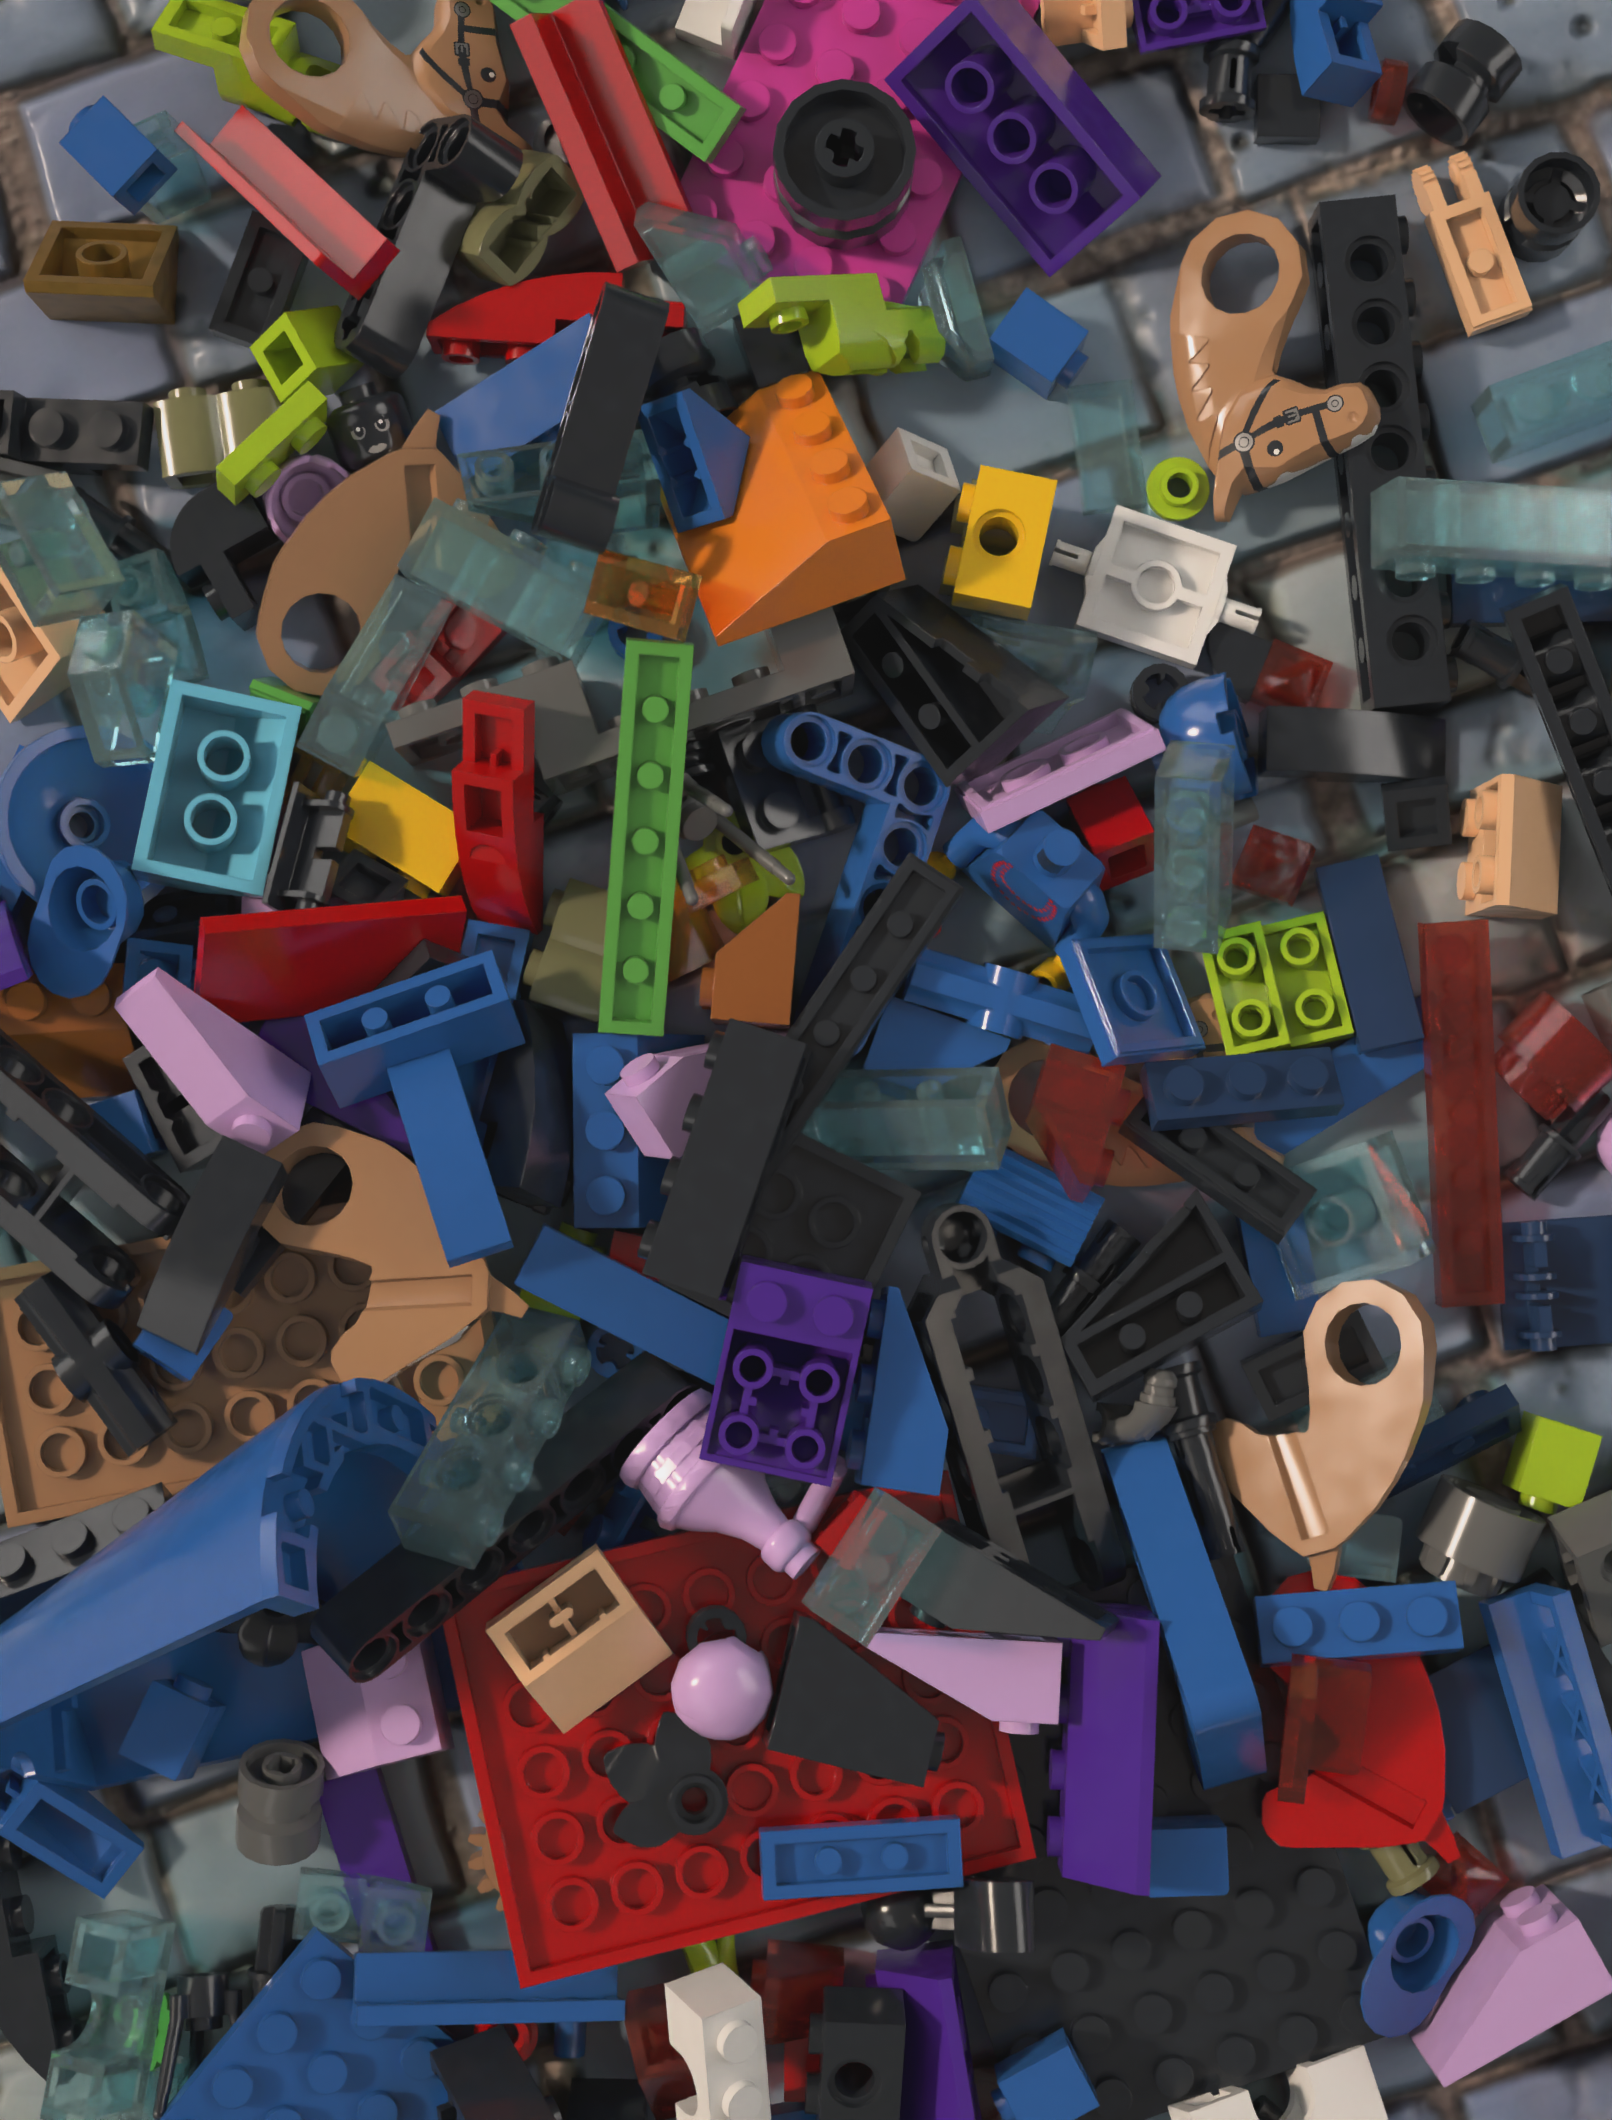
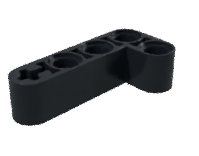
(426, 220)
(600, 419)

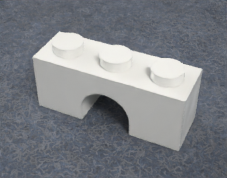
(720, 2035)
(1325, 2089)

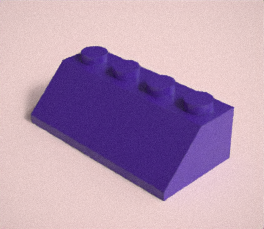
(1023, 128)
(1107, 1755)
(937, 2043)

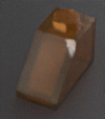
(643, 595)

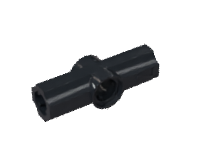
(96, 1362)

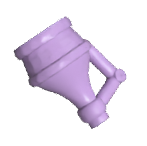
(722, 1497)

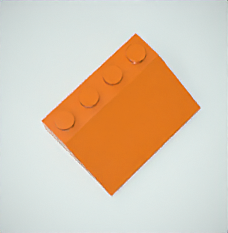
(802, 521)

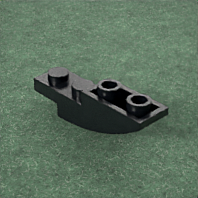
(76, 433)
(32, 1975)

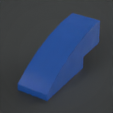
(1334, 48)
(449, 1158)
(67, 1830)

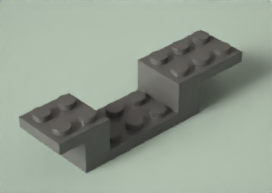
(567, 740)

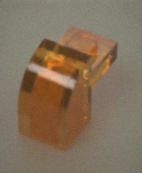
(693, 931)

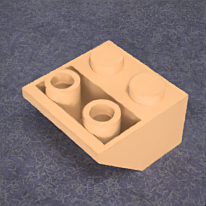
(1511, 848)
(577, 1639)

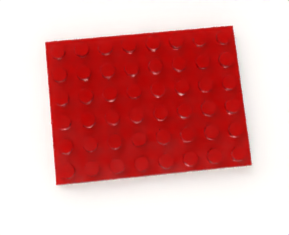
(592, 1900)

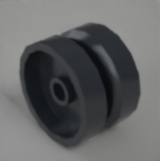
(851, 127)

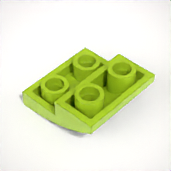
(1278, 986)

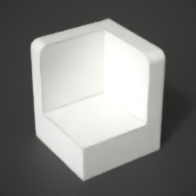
(715, 24)
(913, 482)

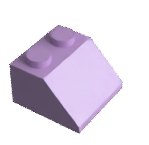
(379, 1720)

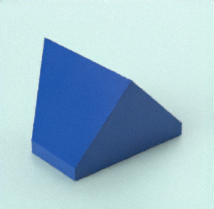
(695, 457)

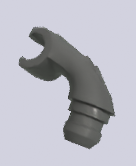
(1150, 1413)

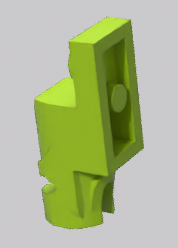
(211, 36)
(846, 324)

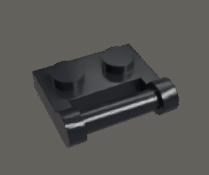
(768, 799)

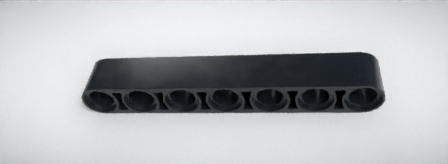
(414, 1594)

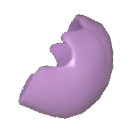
(298, 489)
(722, 1689)

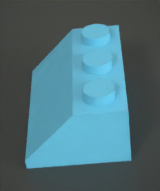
(215, 791)

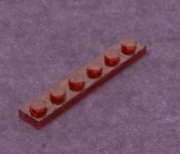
(1461, 1112)

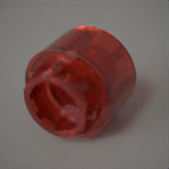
(1552, 1058)

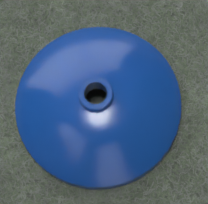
(51, 784)

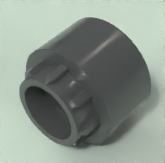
(1476, 1536)

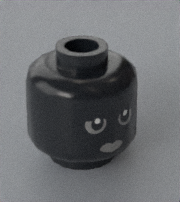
(367, 425)

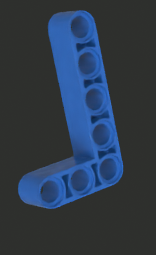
(884, 811)
(1195, 1627)

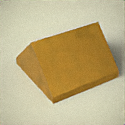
(106, 272)

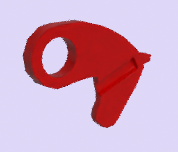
(1401, 1768)

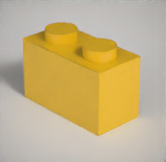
(404, 830)

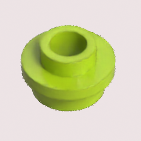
(1167, 505)

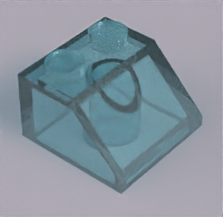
(1357, 1221)

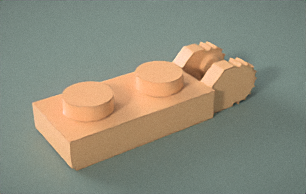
(1472, 248)

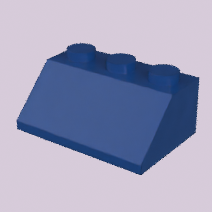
(611, 1175)

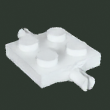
(1155, 587)

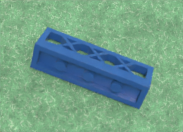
(1555, 1713)
(473, 1989)

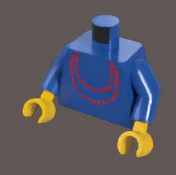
(1037, 877)

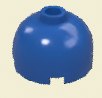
(1210, 714)

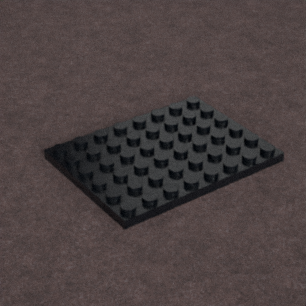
(1189, 1987)

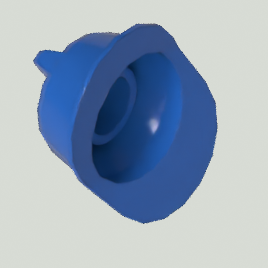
(82, 920)
(1414, 1953)

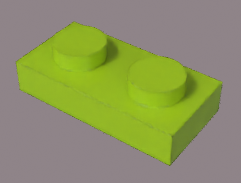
(255, 462)

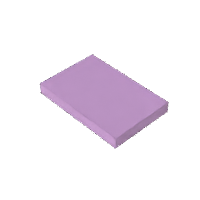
(1059, 769)

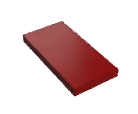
(314, 956)

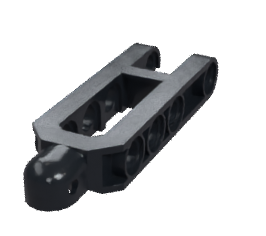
(91, 1155)
(960, 1261)

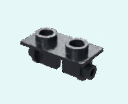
(309, 828)

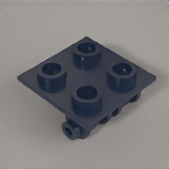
(1557, 1283)

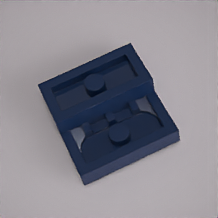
(1477, 1730)

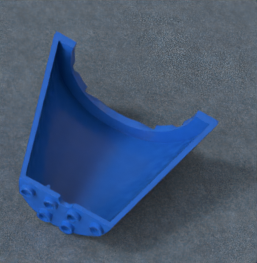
(259, 1530)

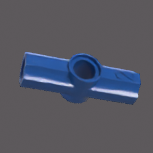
(997, 1000)

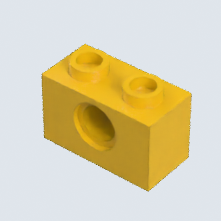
(1009, 503)

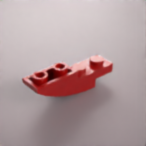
(523, 315)
(494, 812)

